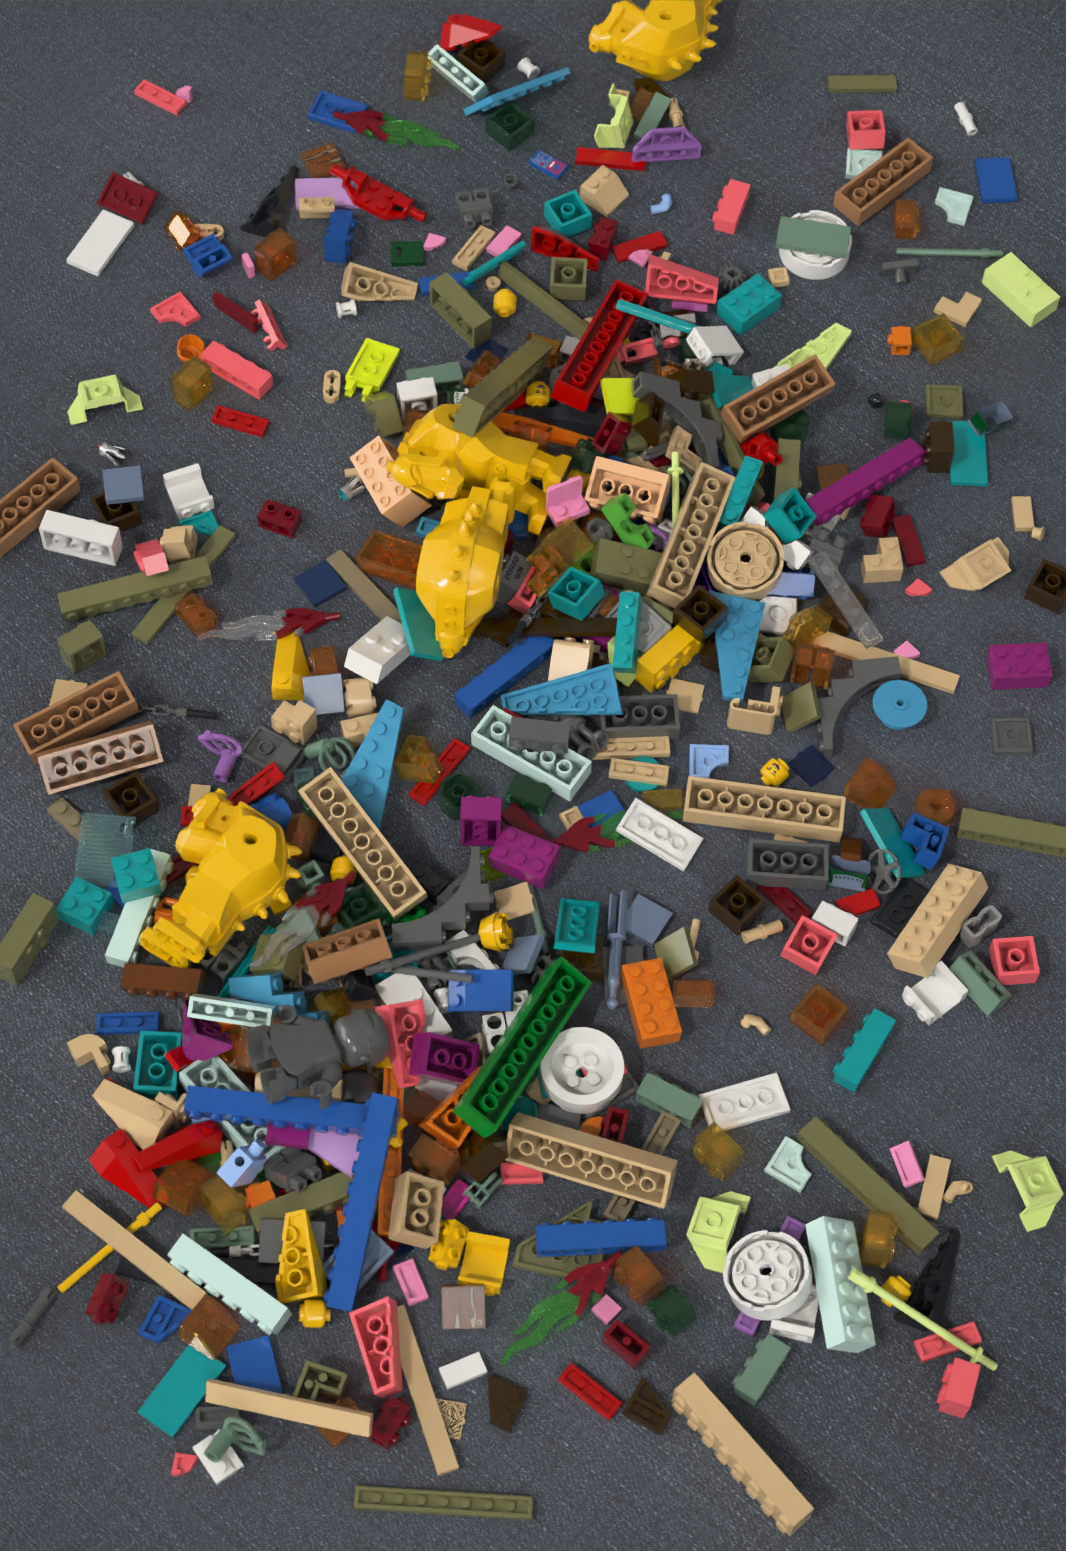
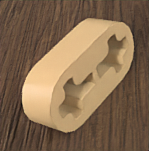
(208, 229)
(327, 386)

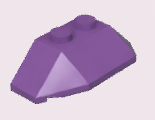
(667, 145)

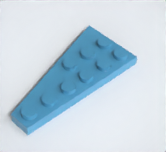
(517, 91)
(736, 643)
(576, 694)
(372, 767)

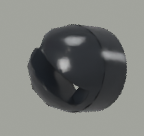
(875, 400)

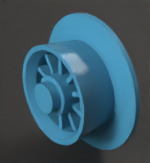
(899, 704)

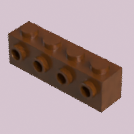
(163, 981)

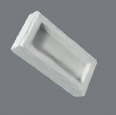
(462, 1370)

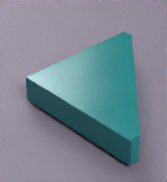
(202, 523)

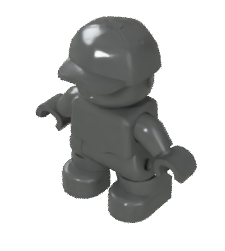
(313, 1052)

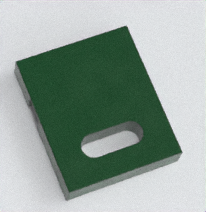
(411, 253)

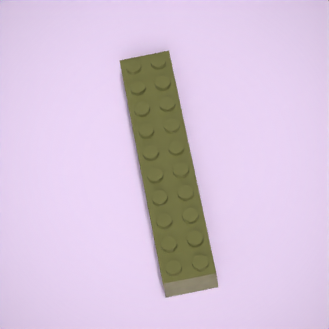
(501, 386)

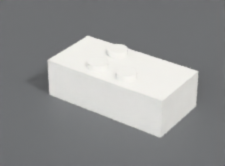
(81, 537)
(378, 651)
(406, 988)

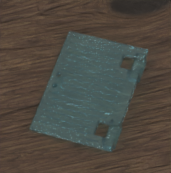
(102, 843)

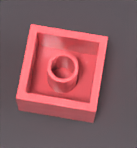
(865, 130)
(808, 945)
(1014, 960)
(959, 1387)

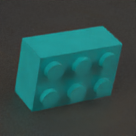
(749, 304)
(153, 1070)

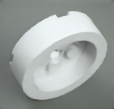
(815, 265)
(593, 1053)
(765, 1295)

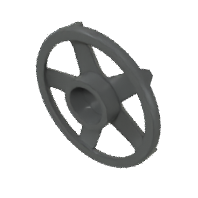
(883, 871)

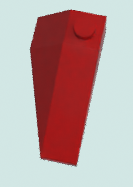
(465, 29)
(555, 244)
(184, 1143)
(116, 1163)

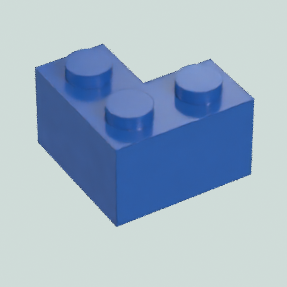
(927, 836)

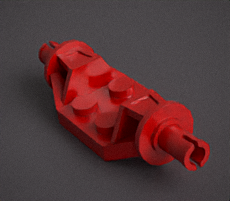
(375, 196)
(762, 448)

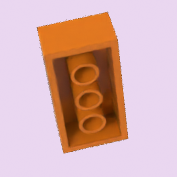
(650, 1003)

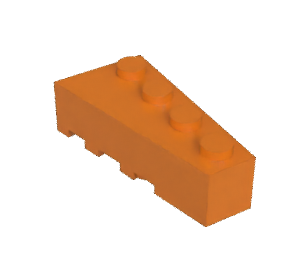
(444, 1123)

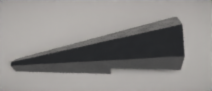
(272, 207)
(569, 418)
(933, 1285)

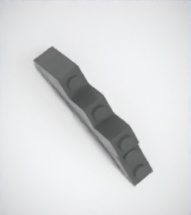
(684, 412)
(863, 677)
(453, 915)

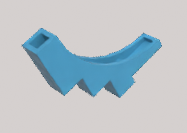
(268, 990)

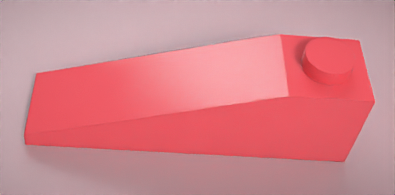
(402, 1023)

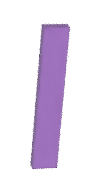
(748, 1324)

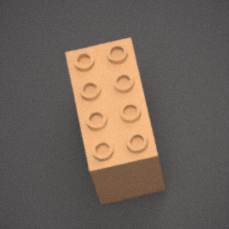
(633, 478)
(392, 498)

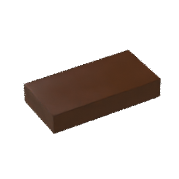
(851, 849)

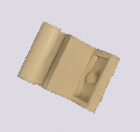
(571, 657)
(758, 716)

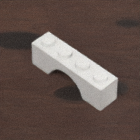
(795, 553)
(470, 955)

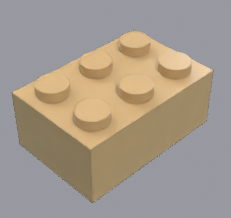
(416, 1210)

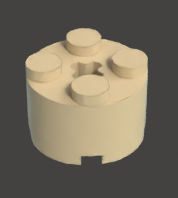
(359, 697)

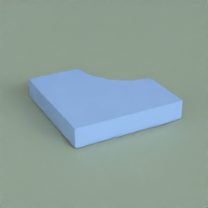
(706, 759)

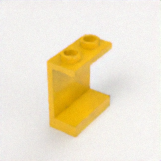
(484, 1261)

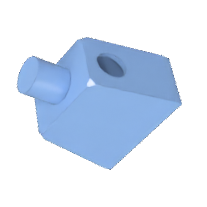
(243, 1164)

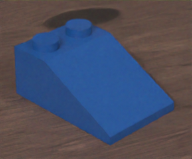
(488, 993)

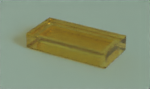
(664, 799)

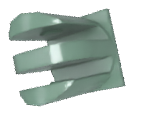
(481, 1189)

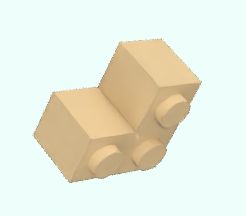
(179, 543)
(884, 565)
(295, 721)
(356, 729)

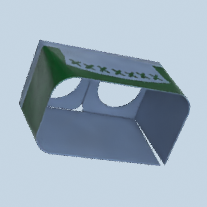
(997, 411)
(848, 873)

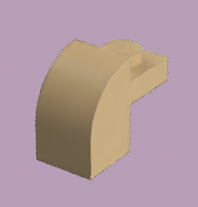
(88, 1048)

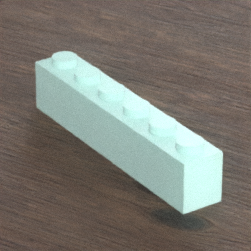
(136, 918)

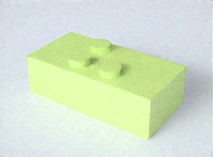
(1020, 289)

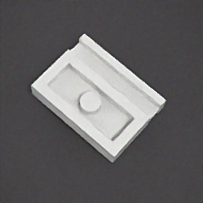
(225, 1467)

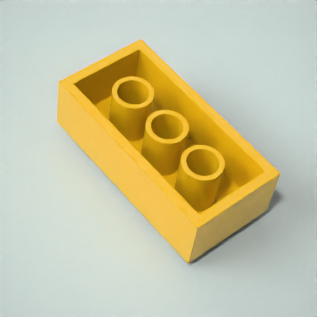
(666, 658)

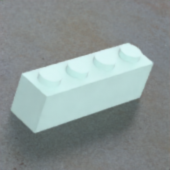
(457, 74)
(230, 1011)

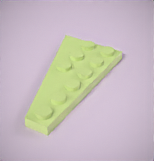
(824, 346)

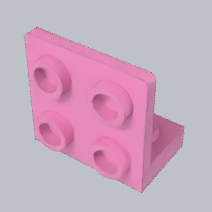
(566, 500)

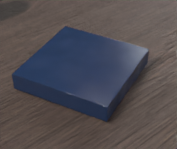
(320, 583)

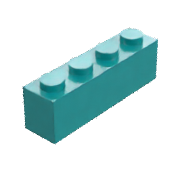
(740, 492)
(627, 632)
(864, 1049)

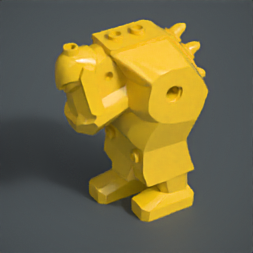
(657, 40)
(444, 461)
(464, 562)
(238, 877)

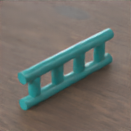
(494, 263)

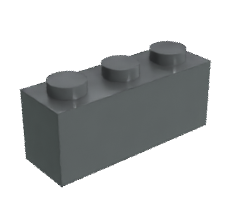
(539, 735)

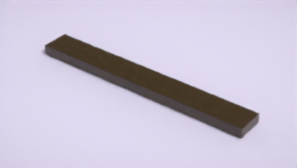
(547, 627)

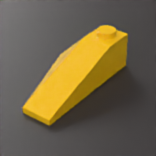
(288, 669)
(300, 1267)

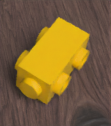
(450, 1244)

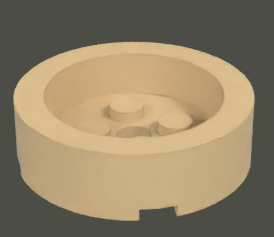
(741, 578)

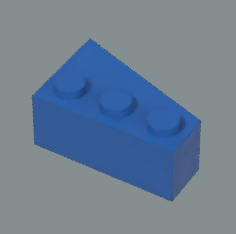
(339, 236)

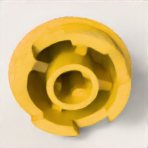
(495, 932)

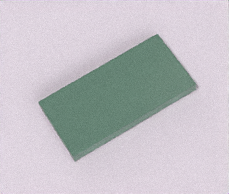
(813, 237)

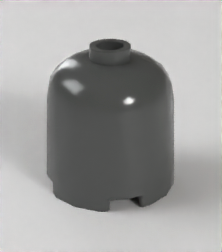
(358, 1086)

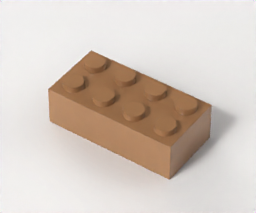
(346, 951)

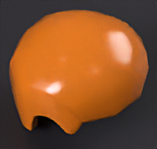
(189, 346)

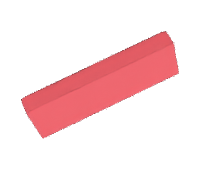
(160, 97)
(936, 1346)

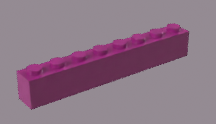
(865, 481)

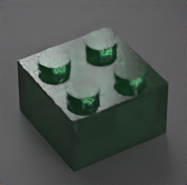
(510, 126)
(360, 907)

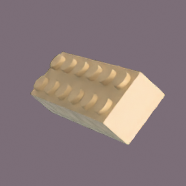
(937, 920)

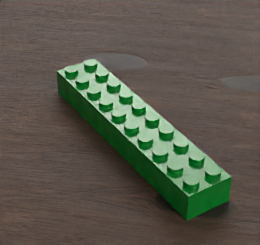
(522, 1047)

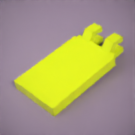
(370, 368)
(618, 395)

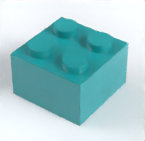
(568, 214)
(789, 515)
(576, 593)
(136, 875)
(84, 905)

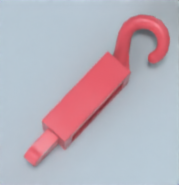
(644, 350)

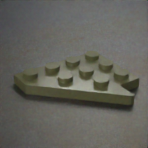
(558, 1266)

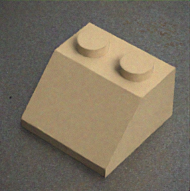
(603, 191)

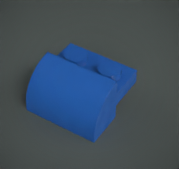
(207, 255)
(275, 809)

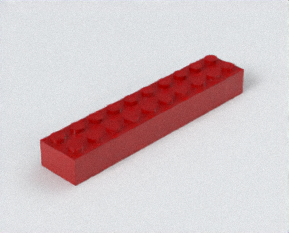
(597, 348)

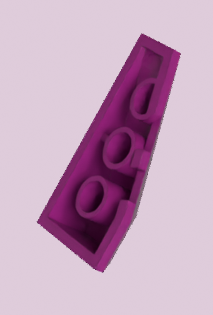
(203, 1037)

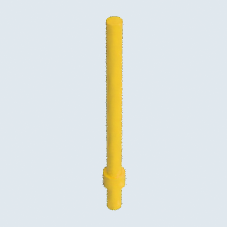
(142, 1220)

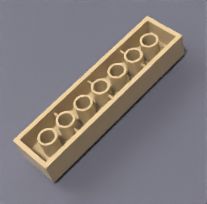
(691, 535)
(764, 809)
(363, 843)
(591, 1160)
(742, 1455)

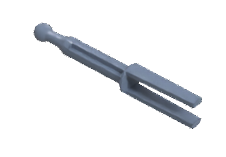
(616, 944)

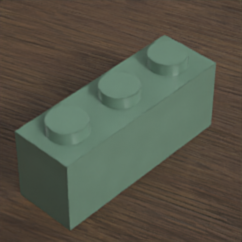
(445, 376)
(980, 982)
(669, 1097)
(760, 1369)

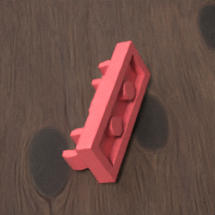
(269, 325)

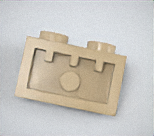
(316, 207)
(175, 1106)

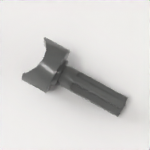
(603, 530)

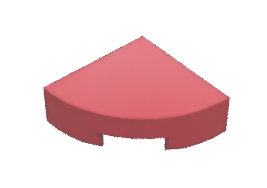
(918, 588)
(183, 1463)

